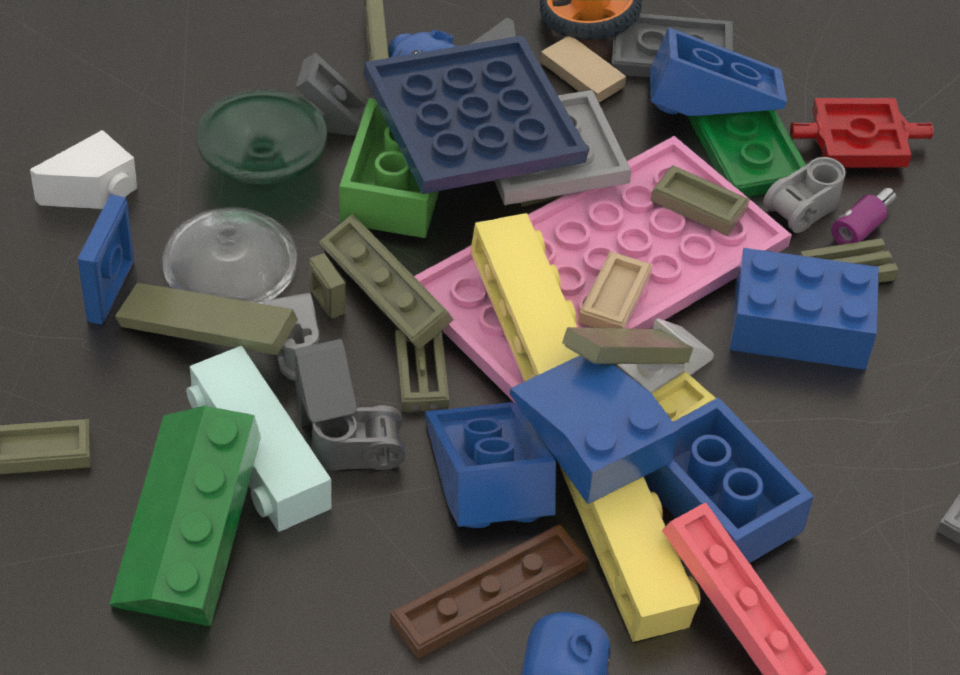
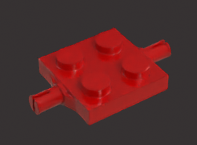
(862, 131)

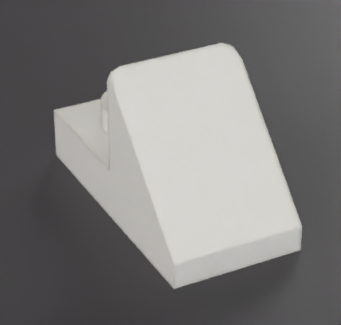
(656, 375)

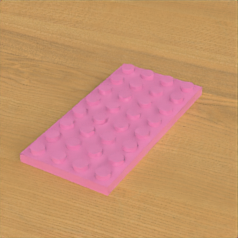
(579, 235)

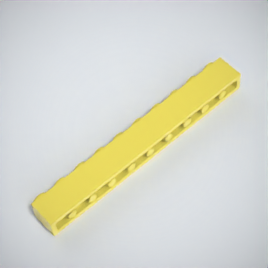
(627, 523)

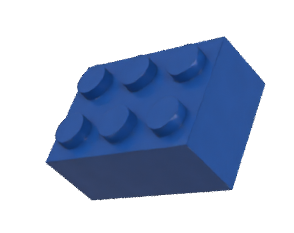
(805, 308)
(736, 476)

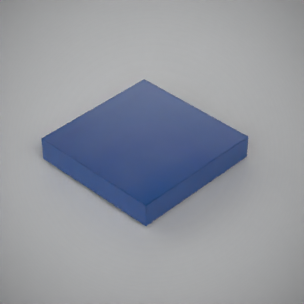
(106, 259)

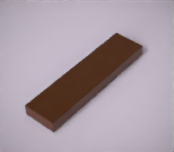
(488, 591)

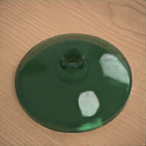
(261, 136)

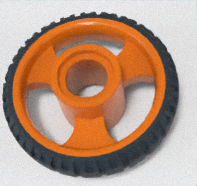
(590, 17)

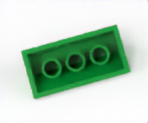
(188, 515)

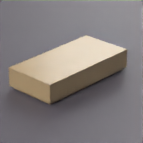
(582, 68)
(615, 292)

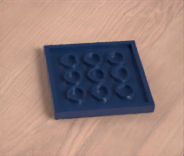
(474, 114)

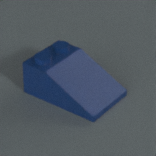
(709, 80)
(597, 425)
(492, 464)

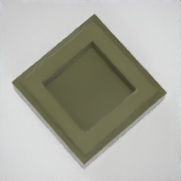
(327, 286)

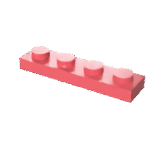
(740, 595)

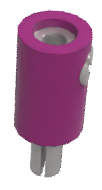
(862, 218)

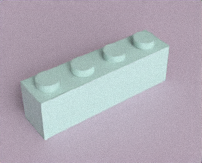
(286, 474)

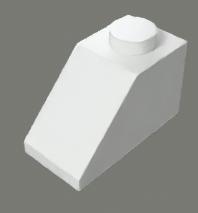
(85, 174)

